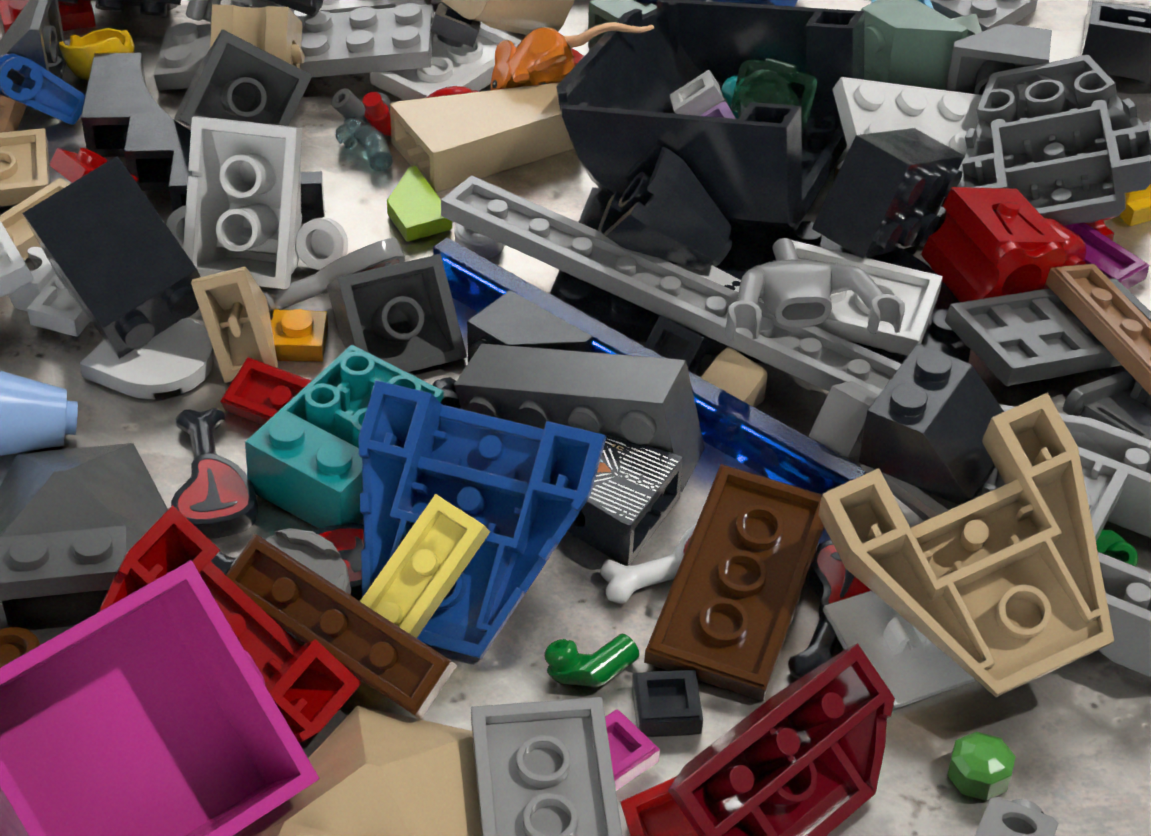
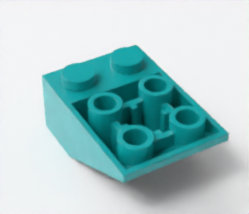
(310, 448)

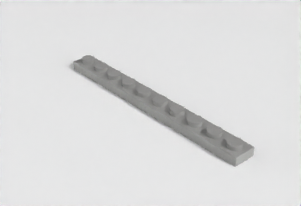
(660, 287)

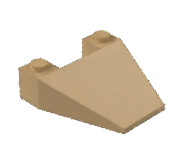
(997, 581)

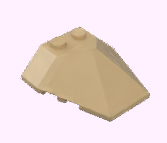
(384, 779)

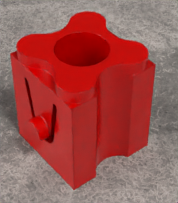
(992, 251)

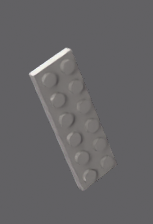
(331, 42)

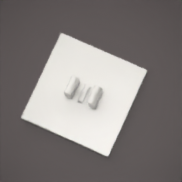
(898, 651)

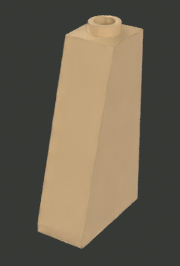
(478, 132)

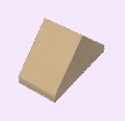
(235, 319)

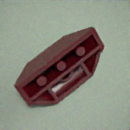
(795, 759)

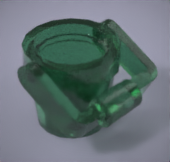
(771, 87)

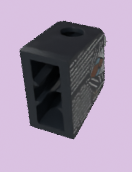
(628, 498)

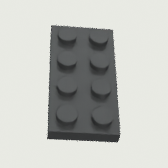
(1031, 335)

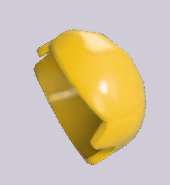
(81, 50)

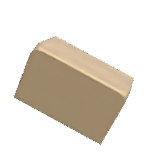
(738, 376)

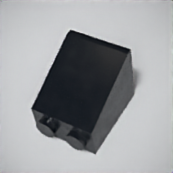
(116, 256)

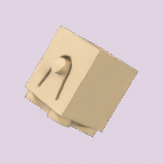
(268, 28)

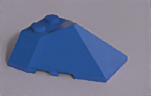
(498, 471)

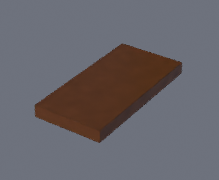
(739, 583)

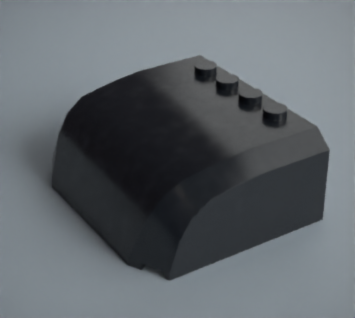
(753, 166)

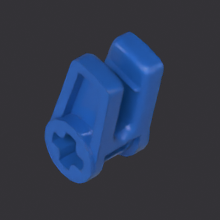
(40, 89)

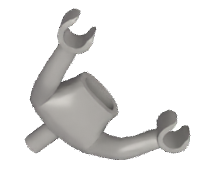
(801, 291)

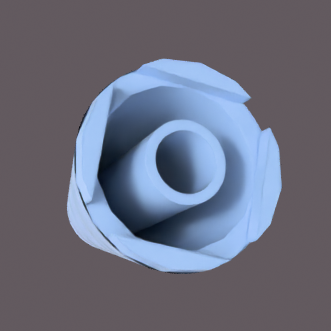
(33, 415)

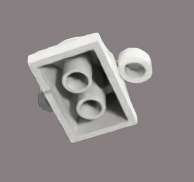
(248, 204)

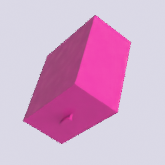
(144, 725)

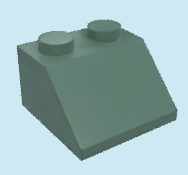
(908, 43)

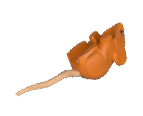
(544, 55)

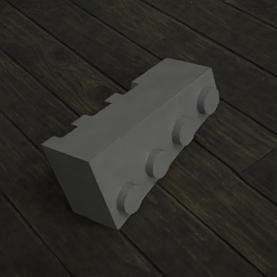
(602, 393)

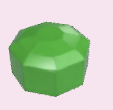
(981, 765)

